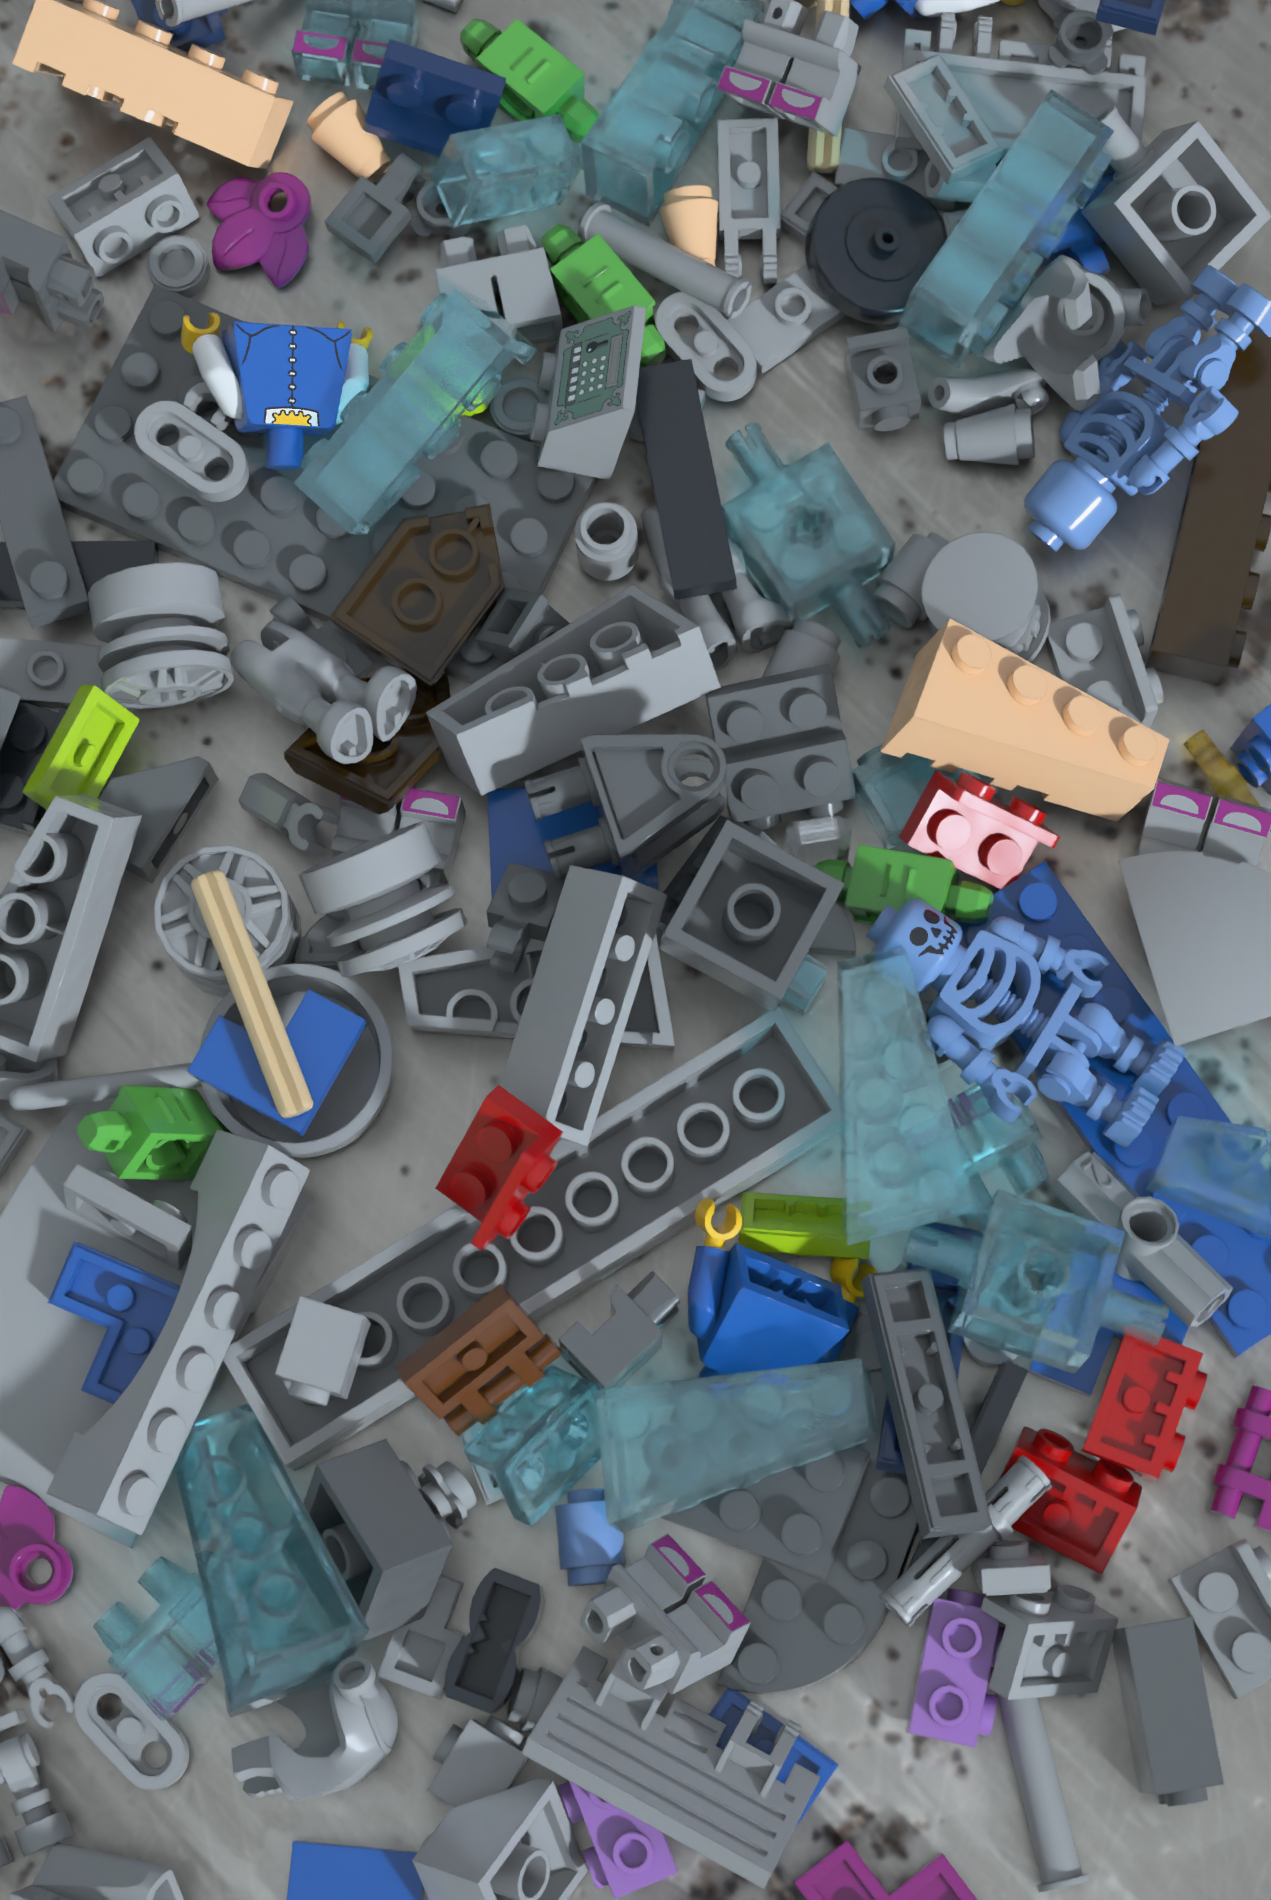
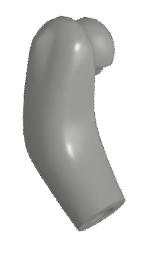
(989, 391)

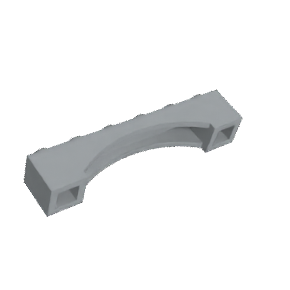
(129, 1453)

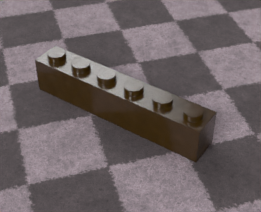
(1219, 532)

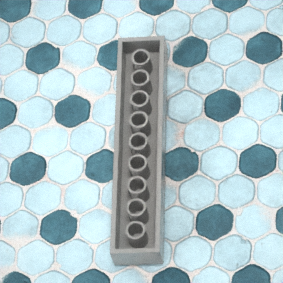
(637, 1183)

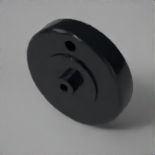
(872, 247)

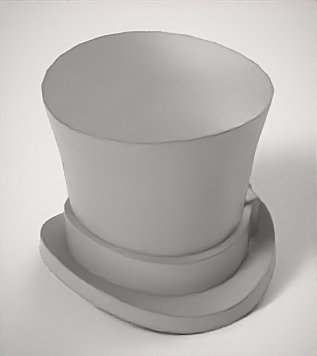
(989, 588)

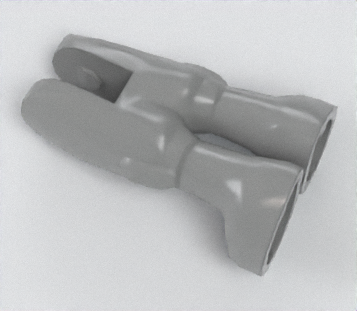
(755, 619)
(304, 676)

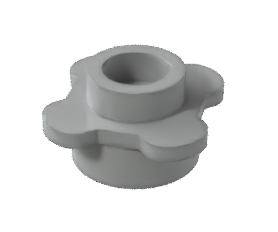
(447, 1492)

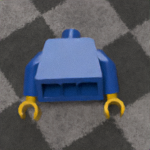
(761, 1311)

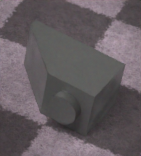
(168, 803)

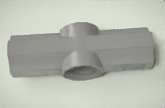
(1162, 1257)

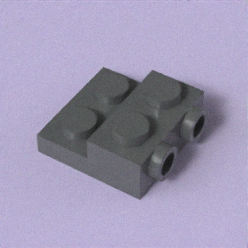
(782, 746)

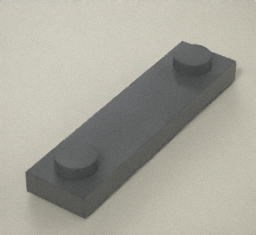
(35, 522)
(926, 1403)

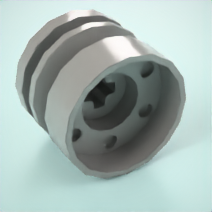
(161, 635)
(383, 900)
(262, 902)

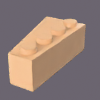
(154, 79)
(1021, 726)

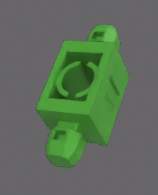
(536, 75)
(596, 282)
(896, 876)
(152, 1132)

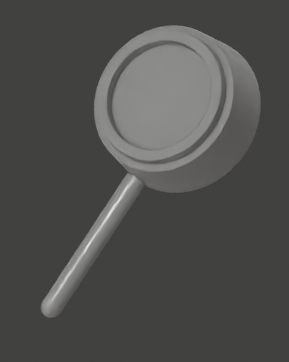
(344, 1113)

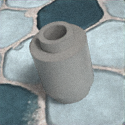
(606, 541)
(901, 582)
(804, 647)

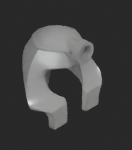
(1067, 325)
(347, 1735)

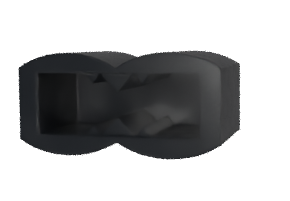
(488, 1658)

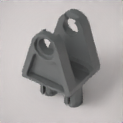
(638, 796)

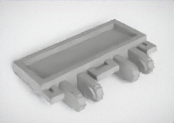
(1018, 81)
(672, 1769)

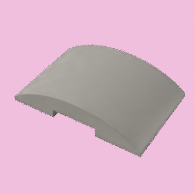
(50, 1349)

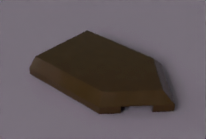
(425, 591)
(390, 766)

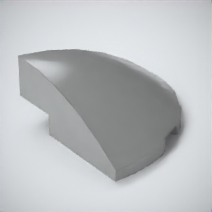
(1203, 938)

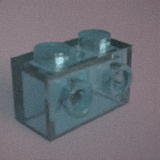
(506, 169)

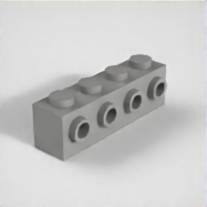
(582, 998)

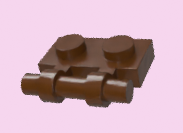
(479, 1361)

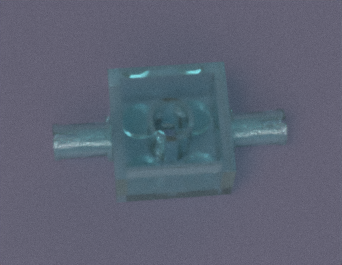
(815, 498)
(1074, 1269)

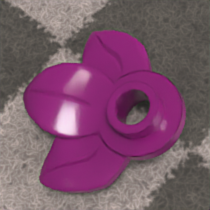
(257, 233)
(25, 1537)

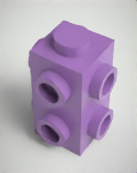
(955, 1671)
(625, 1849)

